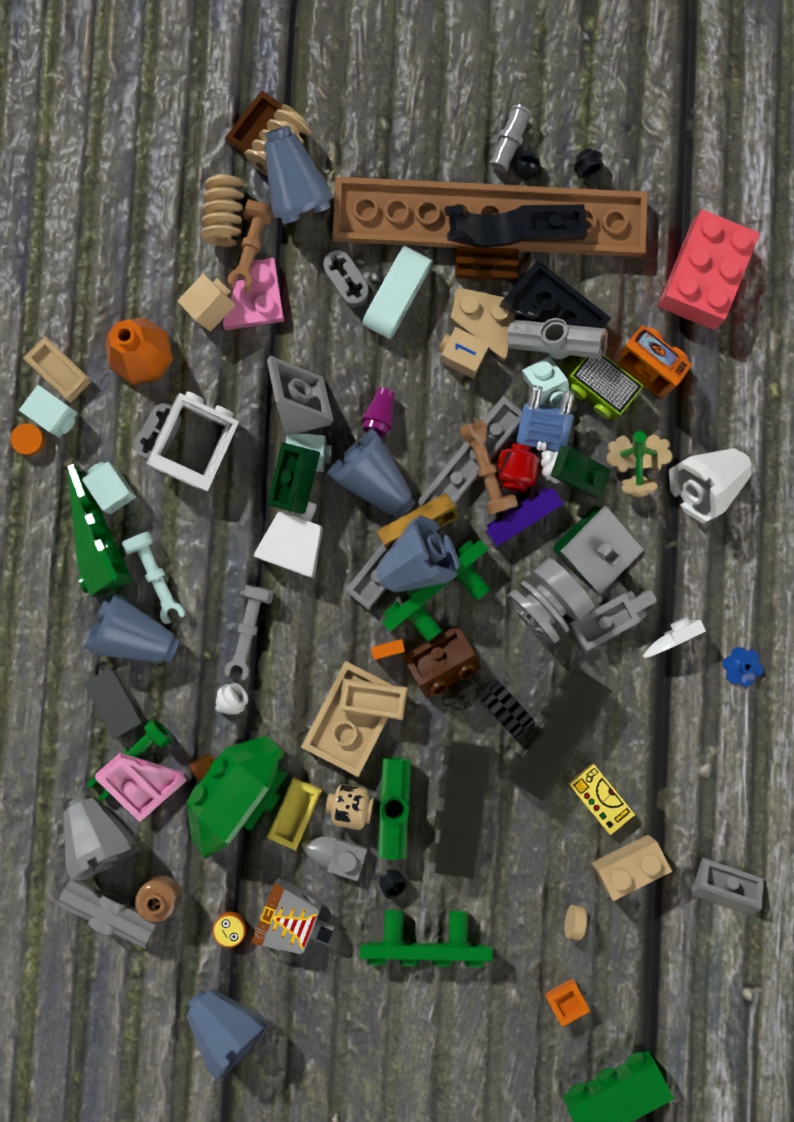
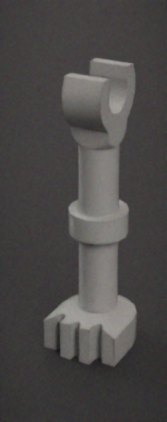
(247, 628)

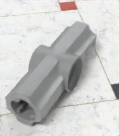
(574, 339)
(106, 912)

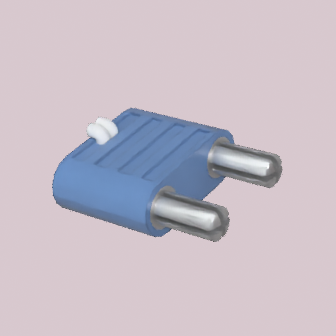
(545, 425)

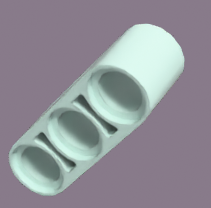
(397, 292)

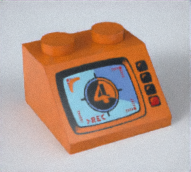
(653, 361)

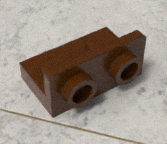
(442, 662)

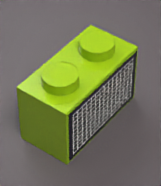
(604, 386)

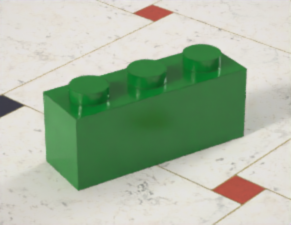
(620, 1092)

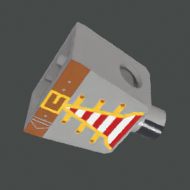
(291, 920)

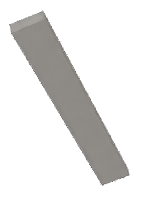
(454, 481)

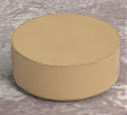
(575, 922)

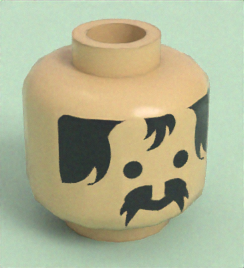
(350, 807)

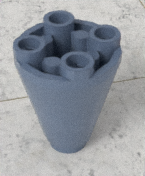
(293, 177)
(373, 476)
(129, 633)

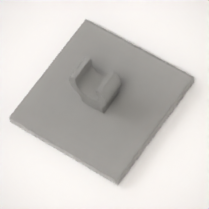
(602, 550)

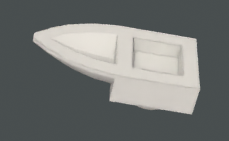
(681, 631)

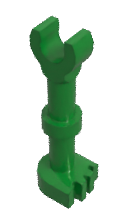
(155, 733)

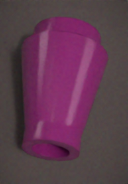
(379, 413)

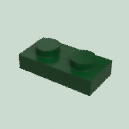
(580, 472)

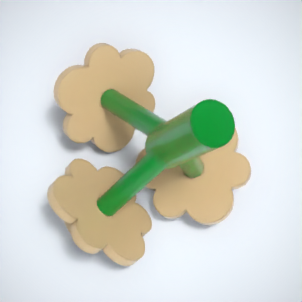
(641, 454)

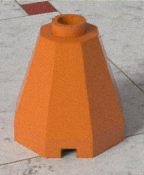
(138, 350)

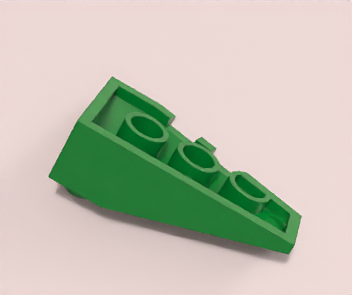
(96, 550)

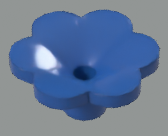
(736, 664)

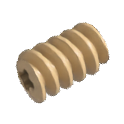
(282, 117)
(220, 210)

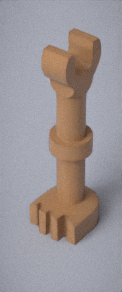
(258, 215)
(477, 439)

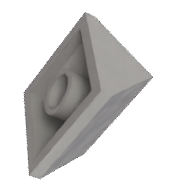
(299, 397)

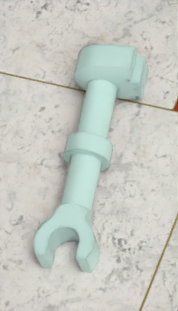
(155, 575)

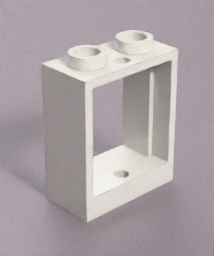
(219, 415)

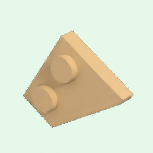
(483, 318)

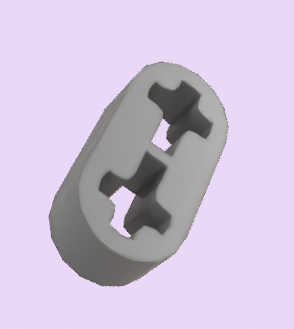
(352, 275)
(152, 428)

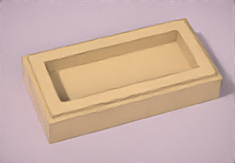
(57, 369)
(373, 699)

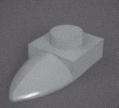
(336, 855)

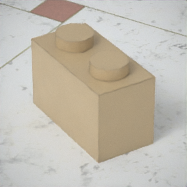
(631, 867)

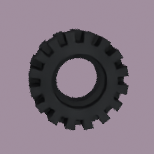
(506, 709)

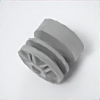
(551, 600)

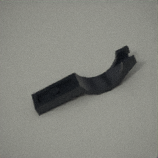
(517, 225)

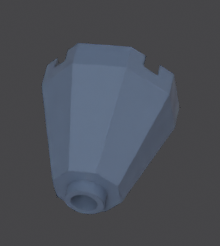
(418, 558)
(223, 1030)

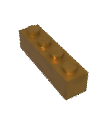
(440, 510)

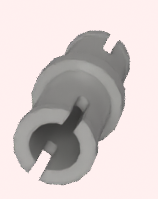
(510, 138)

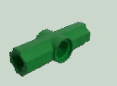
(393, 828)

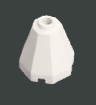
(709, 482)

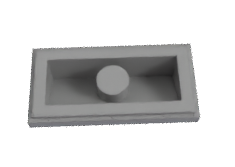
(728, 887)

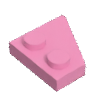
(262, 303)
(139, 783)

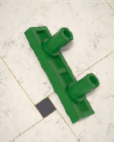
(414, 610)
(441, 954)

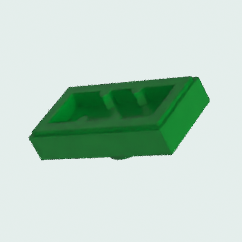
(269, 800)

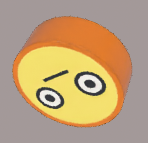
(229, 929)

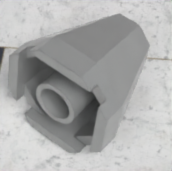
(93, 838)

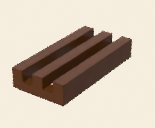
(486, 262)

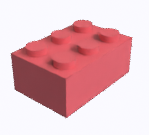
(708, 269)

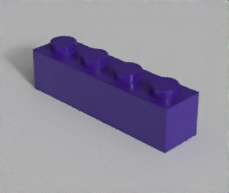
(523, 517)

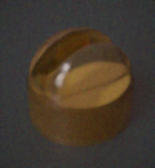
(201, 766)

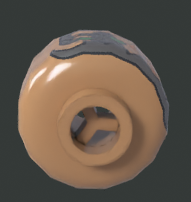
(168, 902)

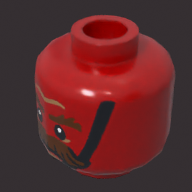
(517, 468)

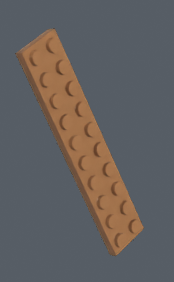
(415, 215)

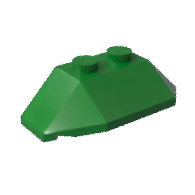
(231, 792)

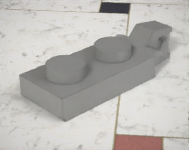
(611, 619)

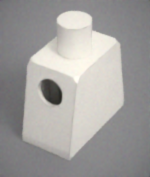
(292, 542)

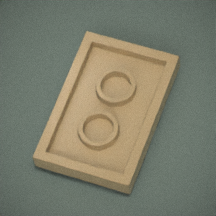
(344, 736)

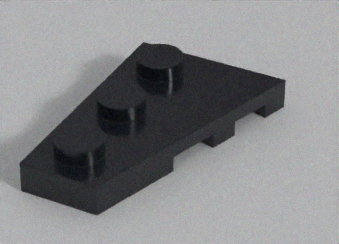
(546, 296)

